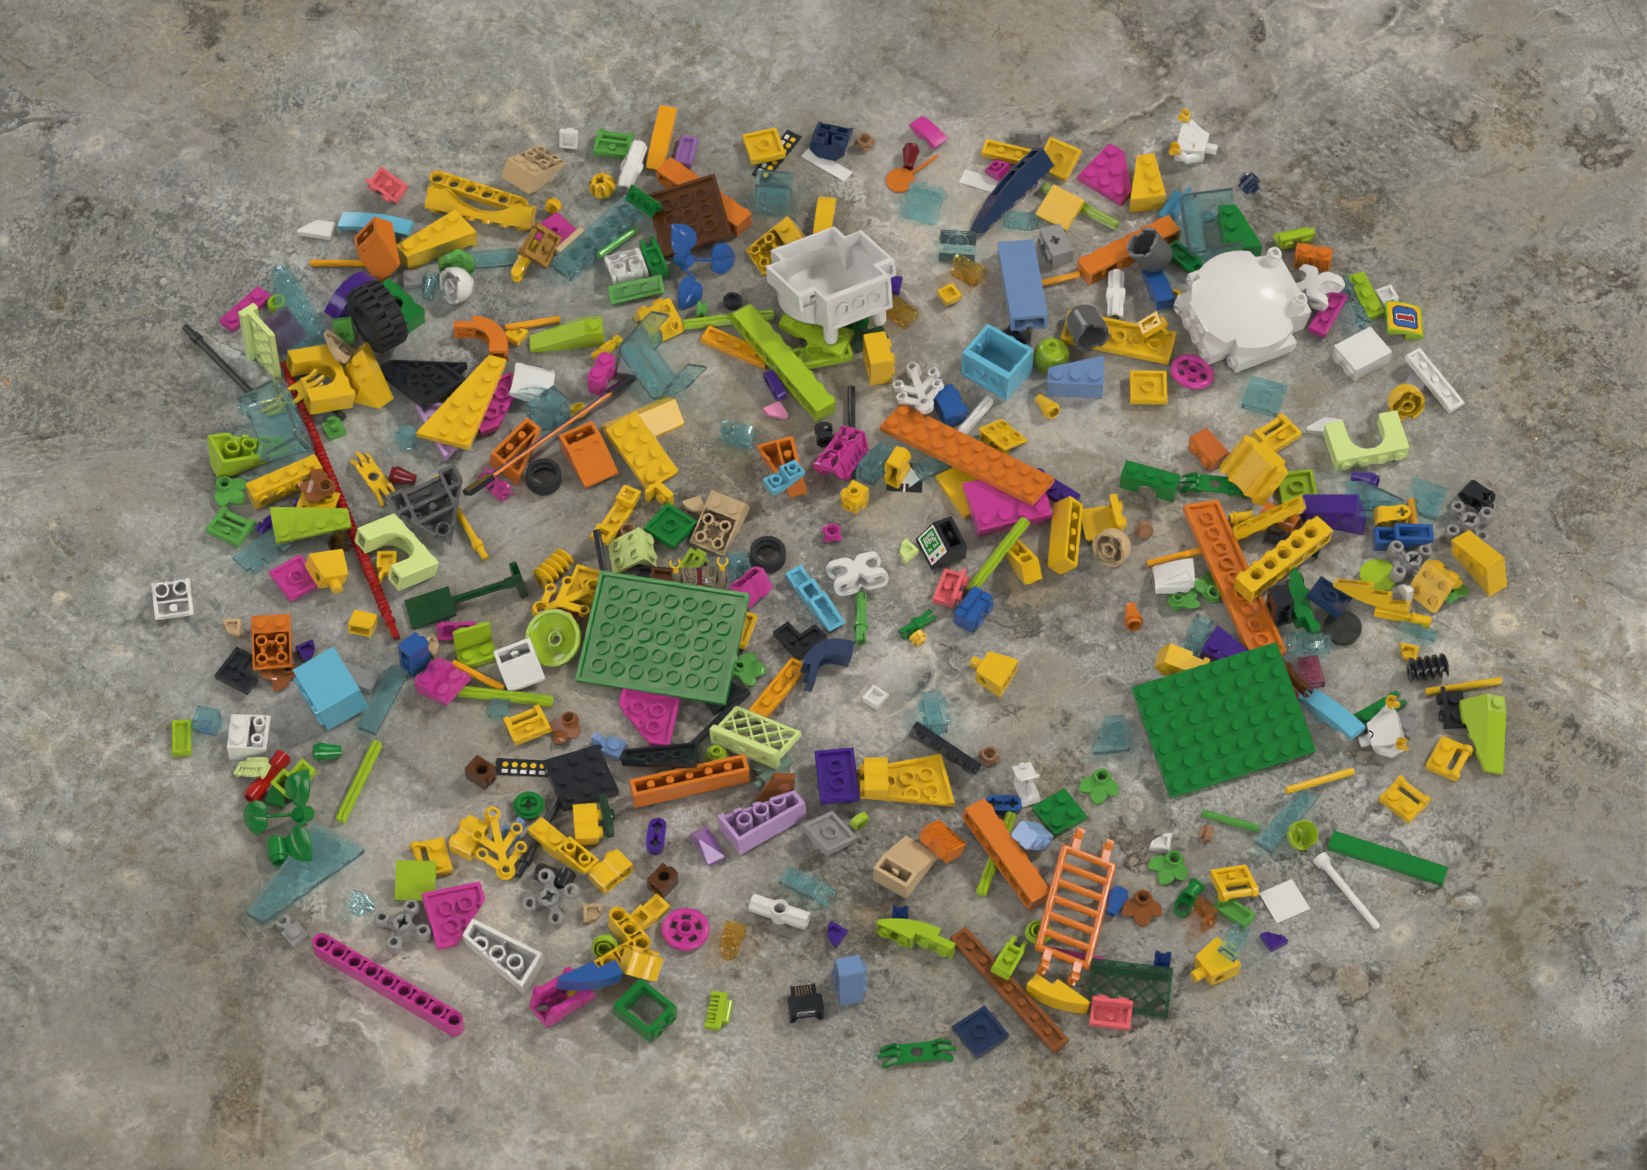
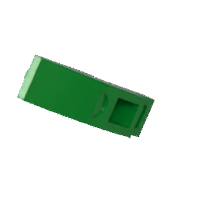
(1302, 610)

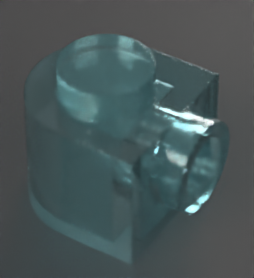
(406, 437)

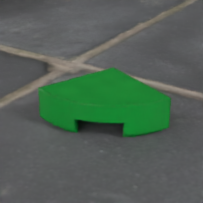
(275, 798)

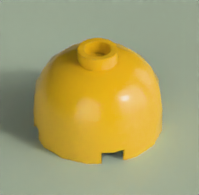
(1407, 401)

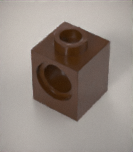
(477, 766)
(660, 887)

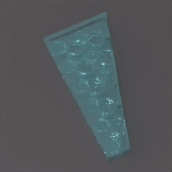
(291, 294)
(298, 878)

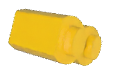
(897, 467)
(875, 777)
(586, 823)
(461, 842)
(610, 871)
(641, 963)

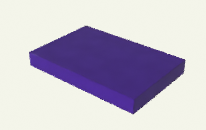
(837, 776)

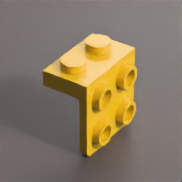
(673, 324)
(1101, 518)
(1434, 584)

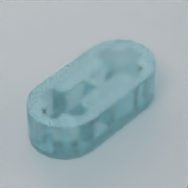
(1020, 220)

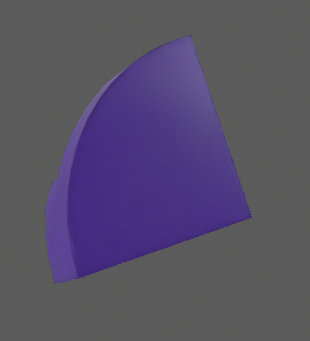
(306, 650)
(836, 933)
(1273, 941)

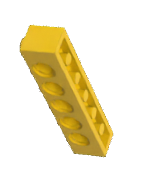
(1252, 588)

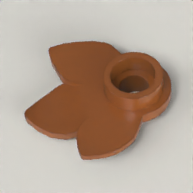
(315, 487)
(279, 677)
(565, 727)
(1140, 910)

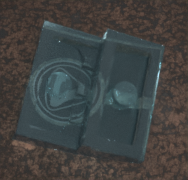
(957, 243)

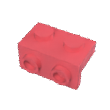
(387, 184)
(950, 588)
(1111, 1012)

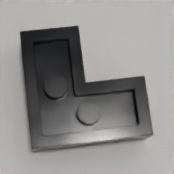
(797, 643)
(234, 674)

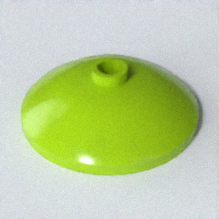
(543, 633)

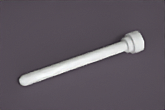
(1323, 862)

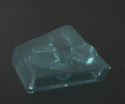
(1112, 736)

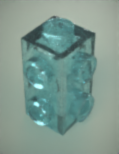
(933, 708)

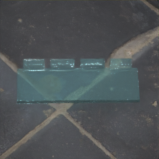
(261, 549)

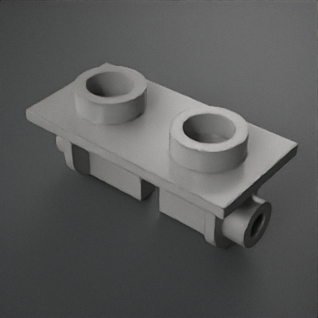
(1033, 139)

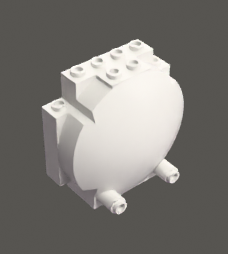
(832, 280)
(1243, 308)

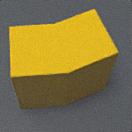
(362, 623)

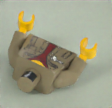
(701, 575)

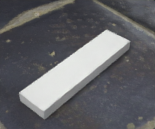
(1434, 380)

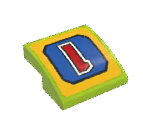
(1404, 319)

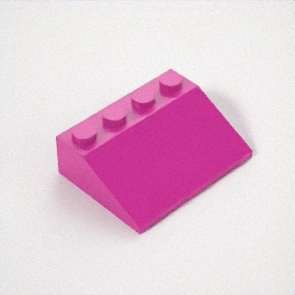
(997, 511)

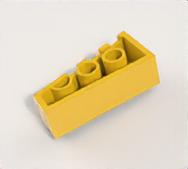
(436, 239)

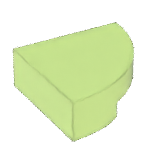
(908, 551)

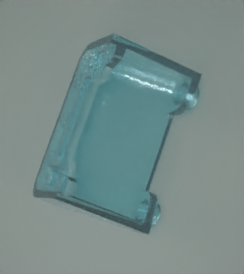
(275, 421)

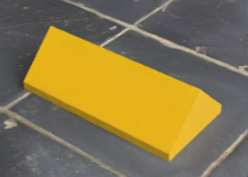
(659, 417)

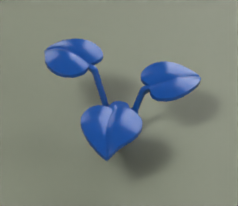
(683, 239)

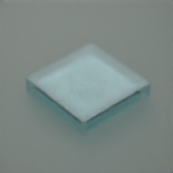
(1264, 396)

